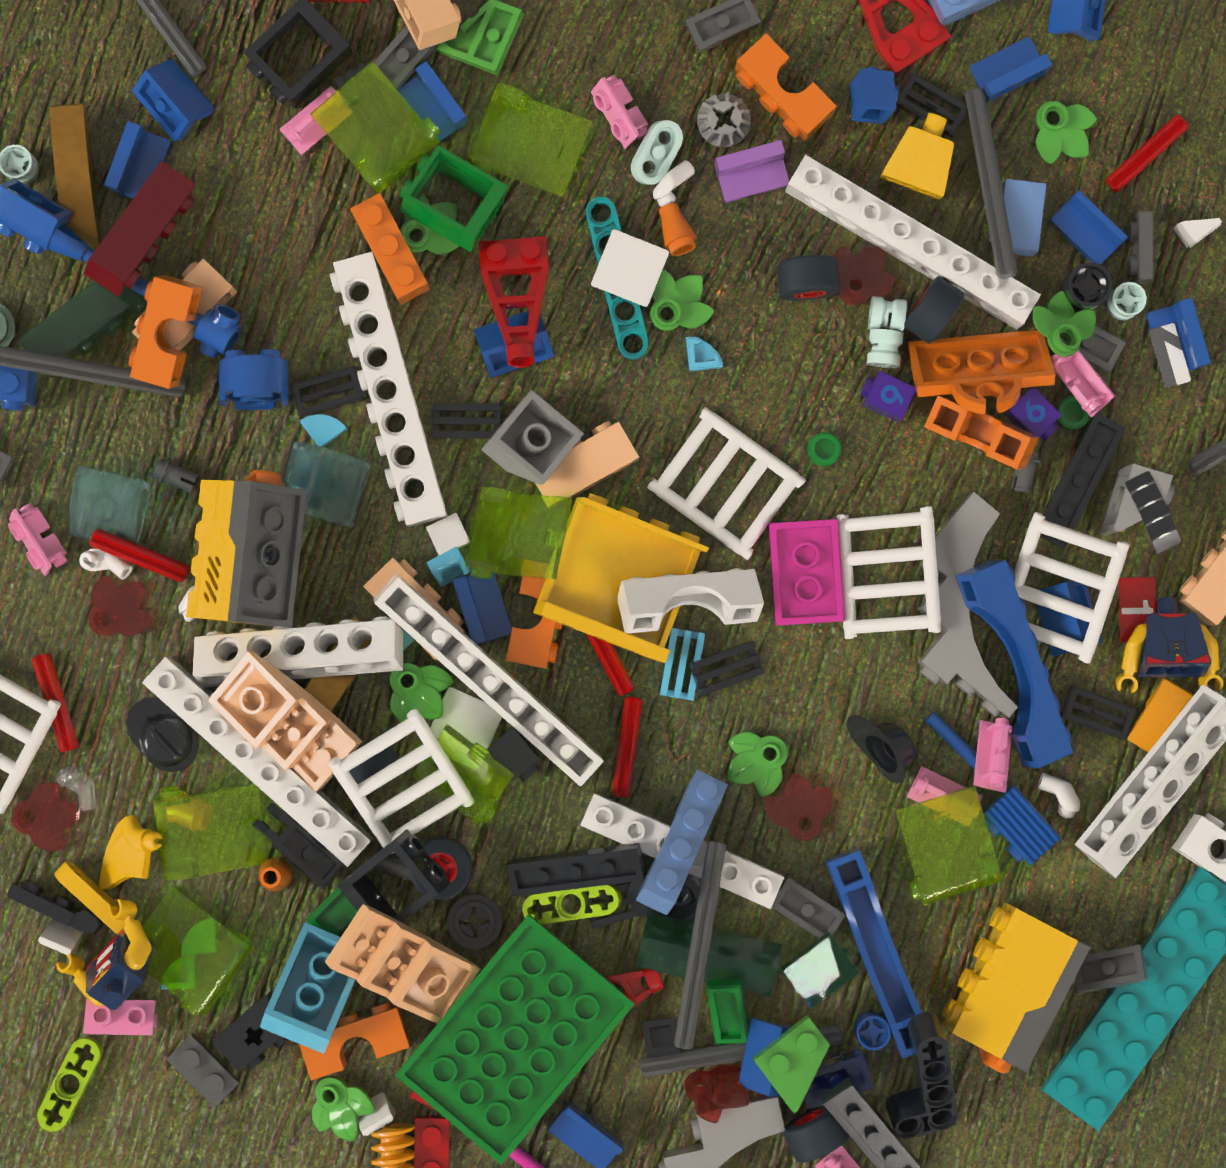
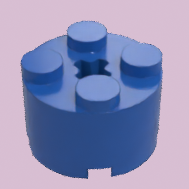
(253, 380)

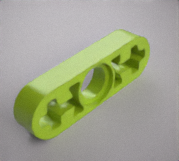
(598, 909)
(66, 1110)

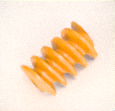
(393, 1146)

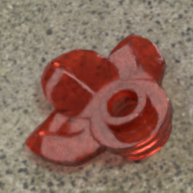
(864, 270)
(122, 604)
(799, 802)
(51, 817)
(720, 1091)

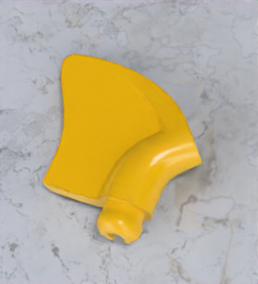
(128, 853)

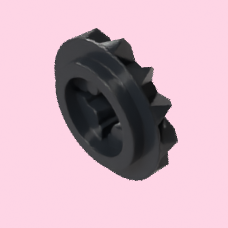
(463, 933)

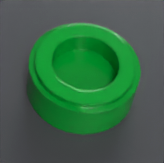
(1072, 414)
(824, 449)

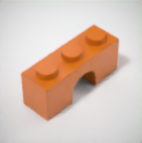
(800, 111)
(390, 249)
(154, 357)
(992, 435)
(533, 645)
(382, 1028)

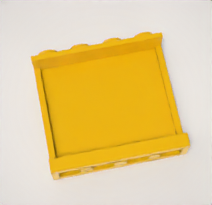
(599, 553)

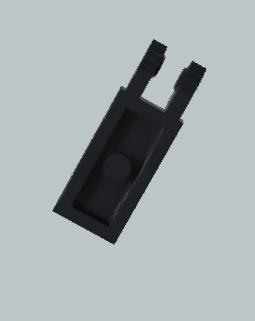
(301, 848)
(58, 907)

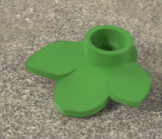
(1065, 136)
(431, 240)
(682, 299)
(1061, 321)
(422, 693)
(754, 765)
(343, 1111)

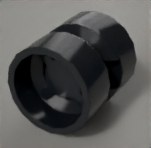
(1087, 286)

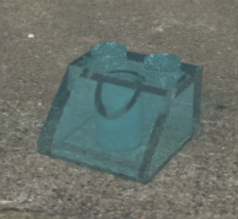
(331, 481)
(107, 504)

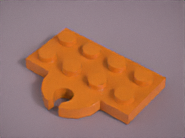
(981, 367)

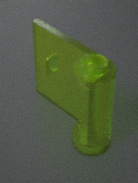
(377, 131)
(526, 138)
(517, 534)
(477, 769)
(206, 831)
(948, 846)
(194, 952)

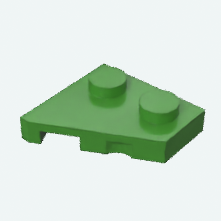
(485, 37)
(793, 1061)

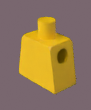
(922, 159)

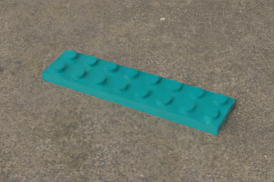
(1140, 1015)

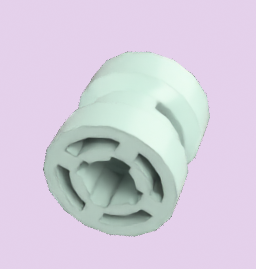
(14, 158)
(1129, 296)
(880, 311)
(884, 349)

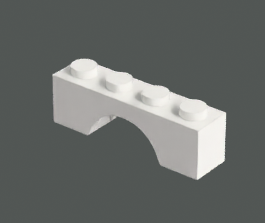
(729, 594)

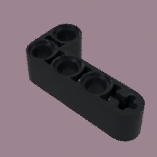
(933, 1102)

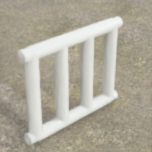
(689, 506)
(1106, 585)
(929, 586)
(32, 739)
(430, 747)

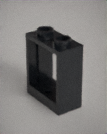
(339, 53)
(410, 850)

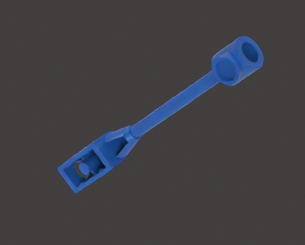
(46, 228)

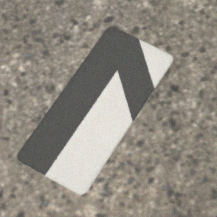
(1169, 355)

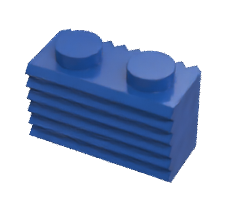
(1020, 826)

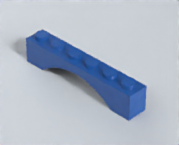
(1038, 724)
(874, 944)

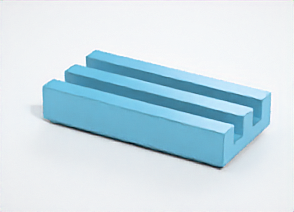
(676, 693)

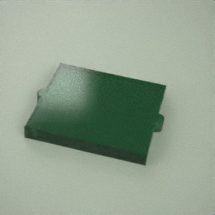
(819, 970)

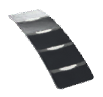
(1153, 511)

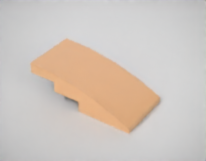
(283, 719)
(401, 964)

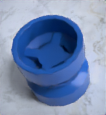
(877, 1031)

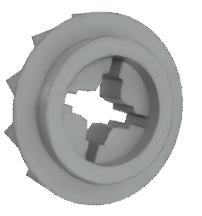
(726, 135)

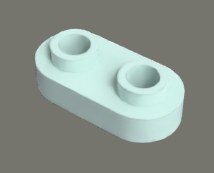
(655, 153)

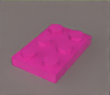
(806, 572)

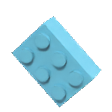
(308, 992)

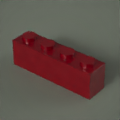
(140, 228)

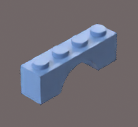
(682, 842)

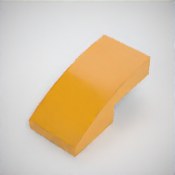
(1158, 714)

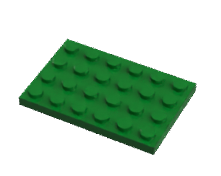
(515, 1039)

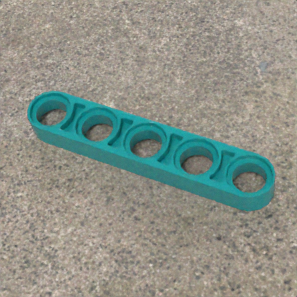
(621, 328)

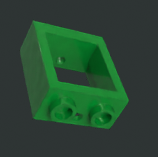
(465, 174)

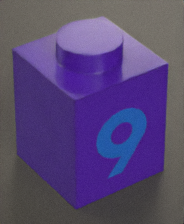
(887, 396)
(1034, 414)

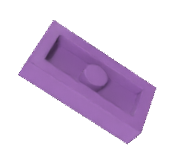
(752, 171)

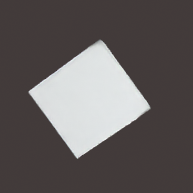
(1193, 231)
(448, 534)
(61, 937)
(383, 1115)

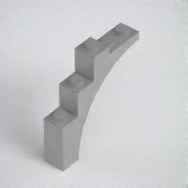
(955, 649)
(732, 1133)

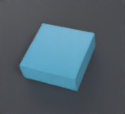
(448, 566)

